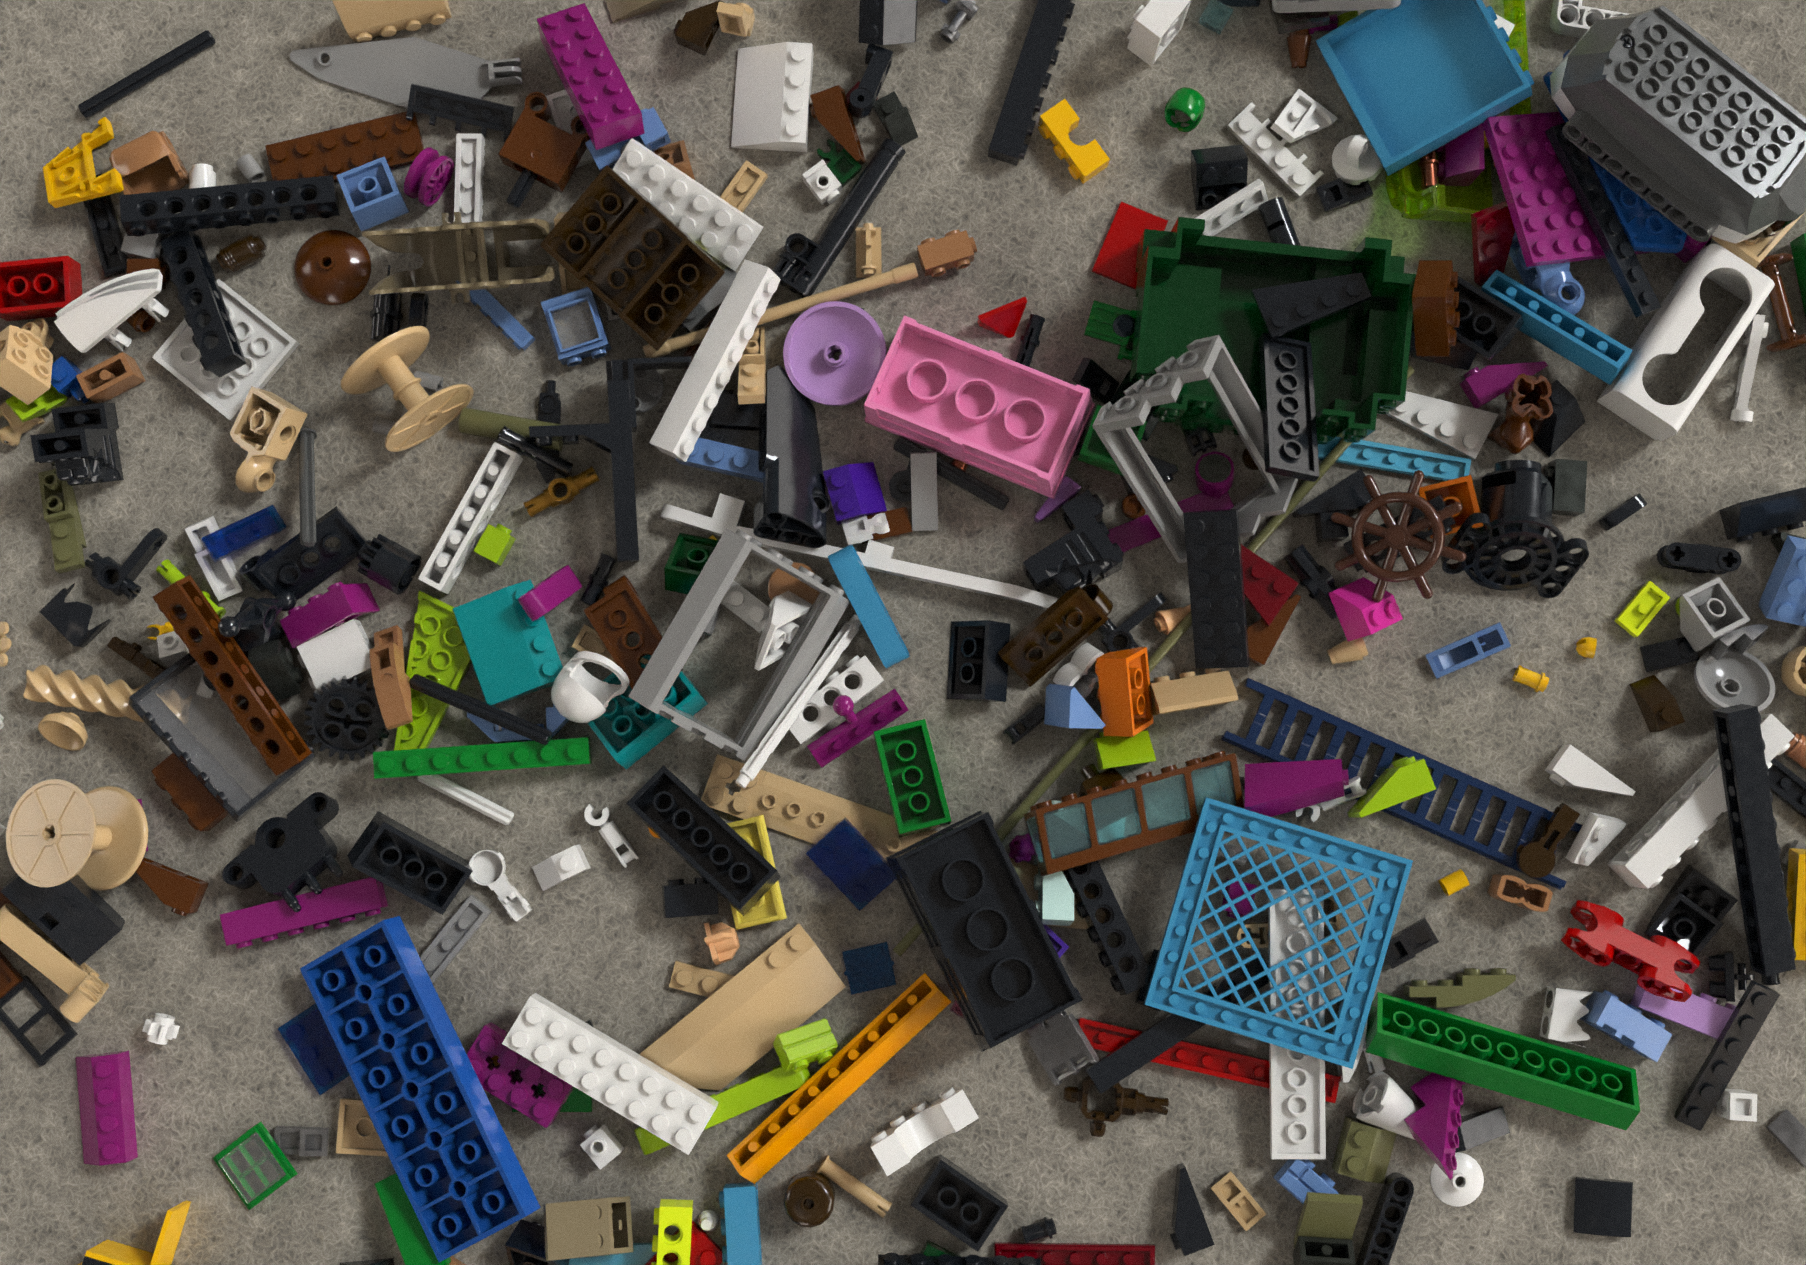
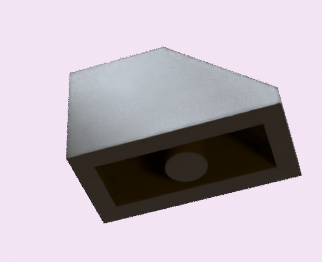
(698, 28)
(1656, 704)

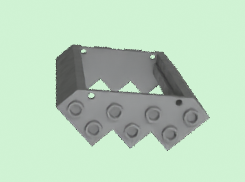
(1207, 360)
(693, 619)

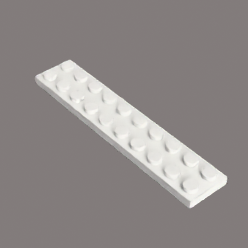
(1295, 1078)

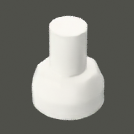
(708, 1220)

